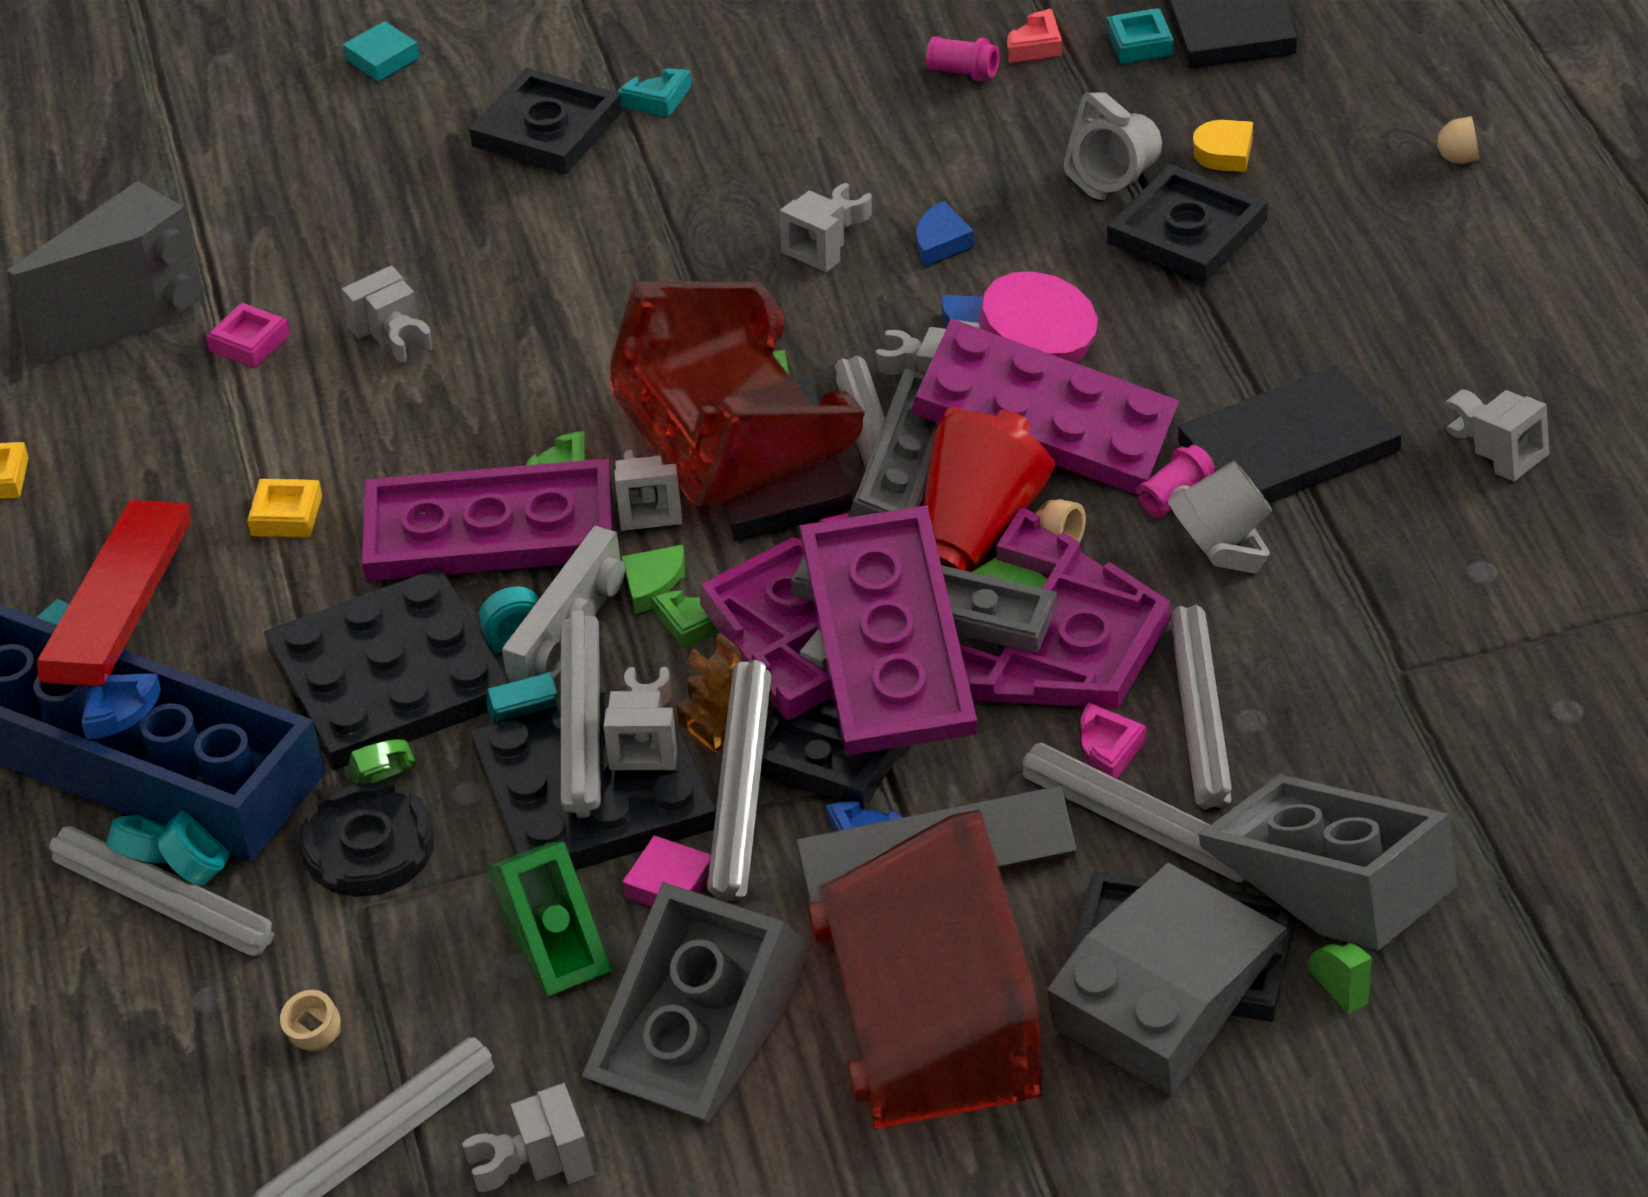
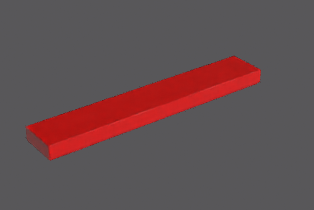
(114, 594)

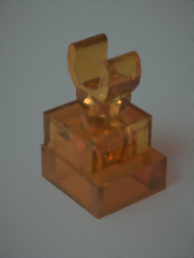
(709, 692)

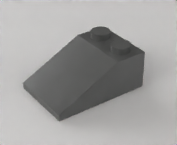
(107, 276)
(1338, 857)
(1162, 976)
(695, 1002)

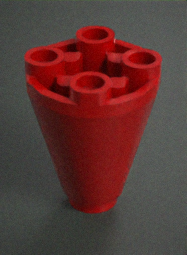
(979, 480)

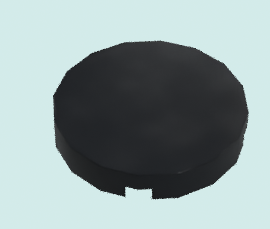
(367, 840)

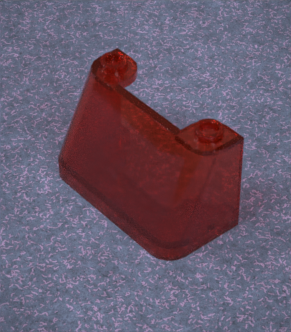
(713, 397)
(933, 977)

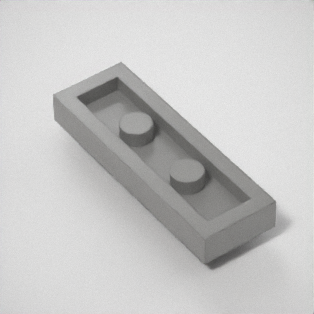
(582, 584)

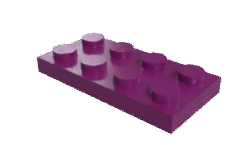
(1074, 412)
(483, 518)
(887, 630)

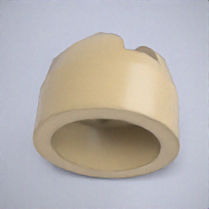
(1458, 141)
(1063, 516)
(321, 1010)

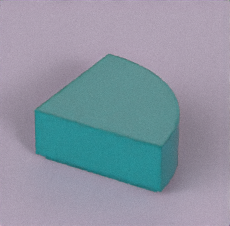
(657, 94)

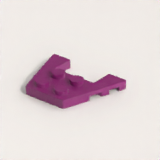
(769, 625)
(1095, 638)

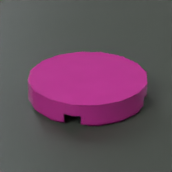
(1040, 314)

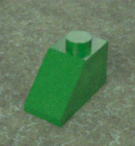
(549, 917)

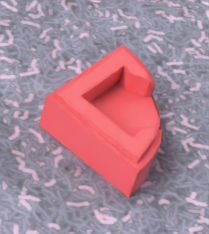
(1035, 39)

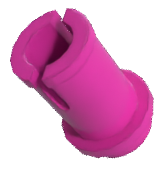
(963, 57)
(1186, 468)

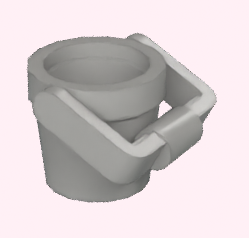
(1109, 150)
(1223, 518)

